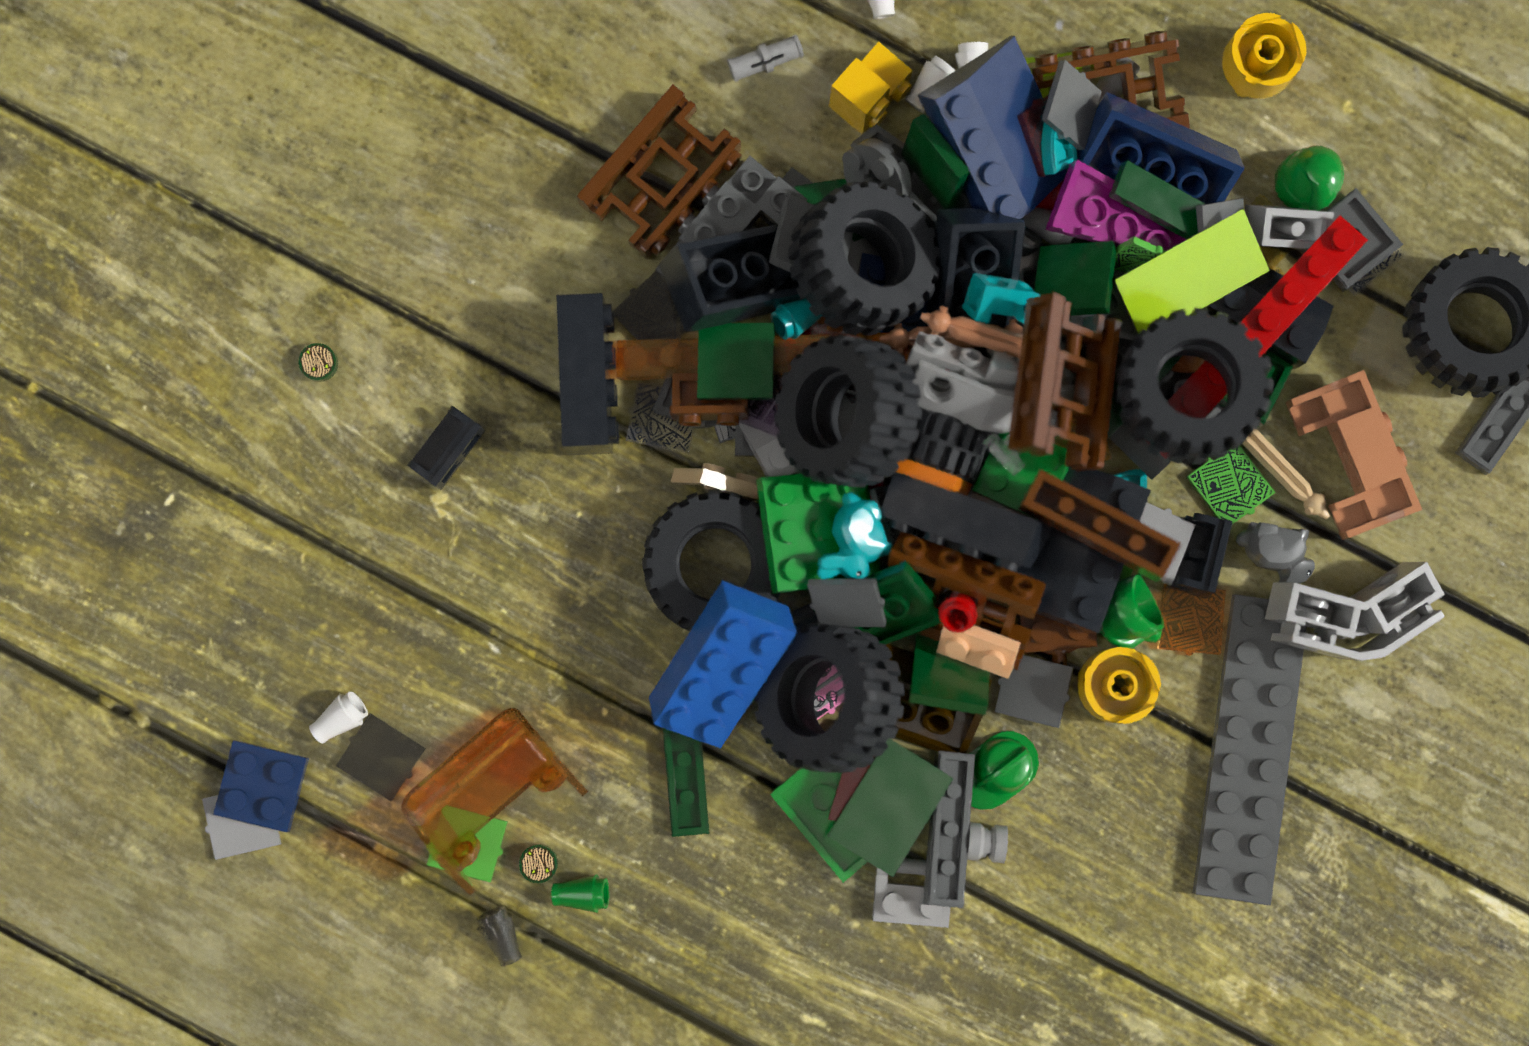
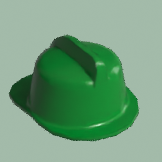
(1002, 769)

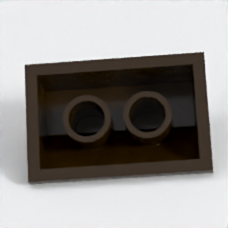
(929, 725)

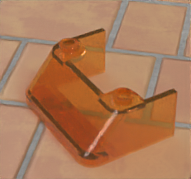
(478, 785)

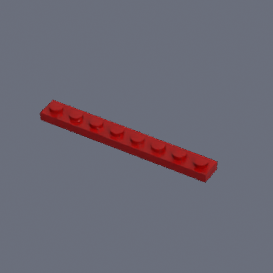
(1275, 312)

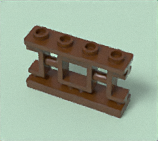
(1104, 63)
(636, 153)
(1040, 383)
(977, 580)

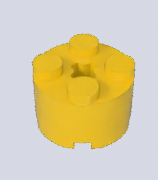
(1272, 38)
(1138, 694)

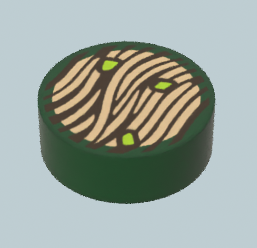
(318, 362)
(538, 863)

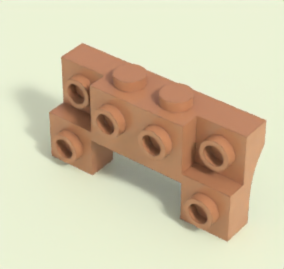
(1365, 449)

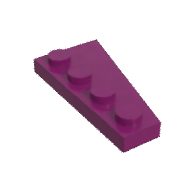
(1090, 214)

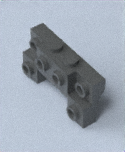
(738, 204)

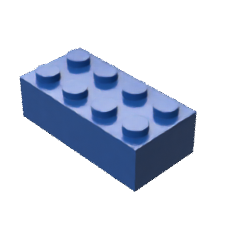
(721, 664)

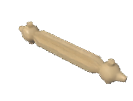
(1286, 474)

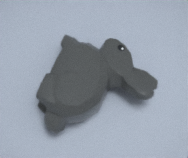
(1278, 550)

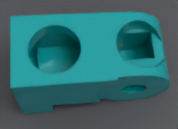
(996, 296)

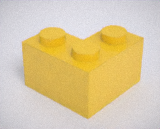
(869, 87)

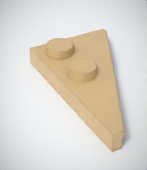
(713, 478)

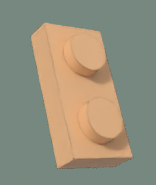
(980, 649)

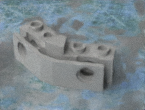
(977, 387)
(1374, 609)

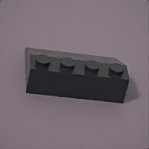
(1076, 575)

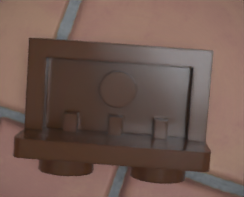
(691, 411)

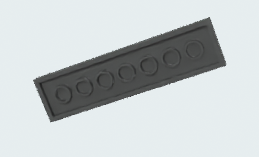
(1248, 758)

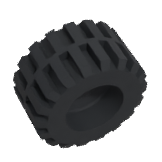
(948, 445)

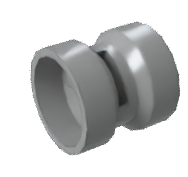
(987, 842)

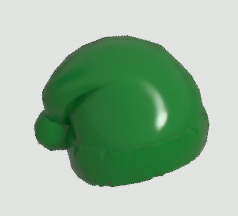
(1309, 178)
(1132, 615)

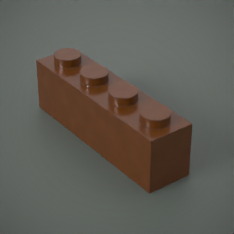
(1099, 526)

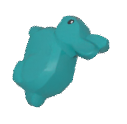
(859, 538)

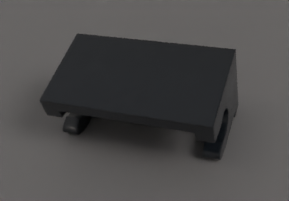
(446, 448)
(1203, 556)

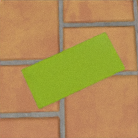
(1194, 272)

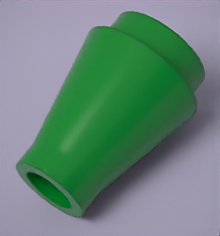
(583, 893)

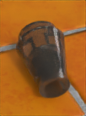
(500, 935)

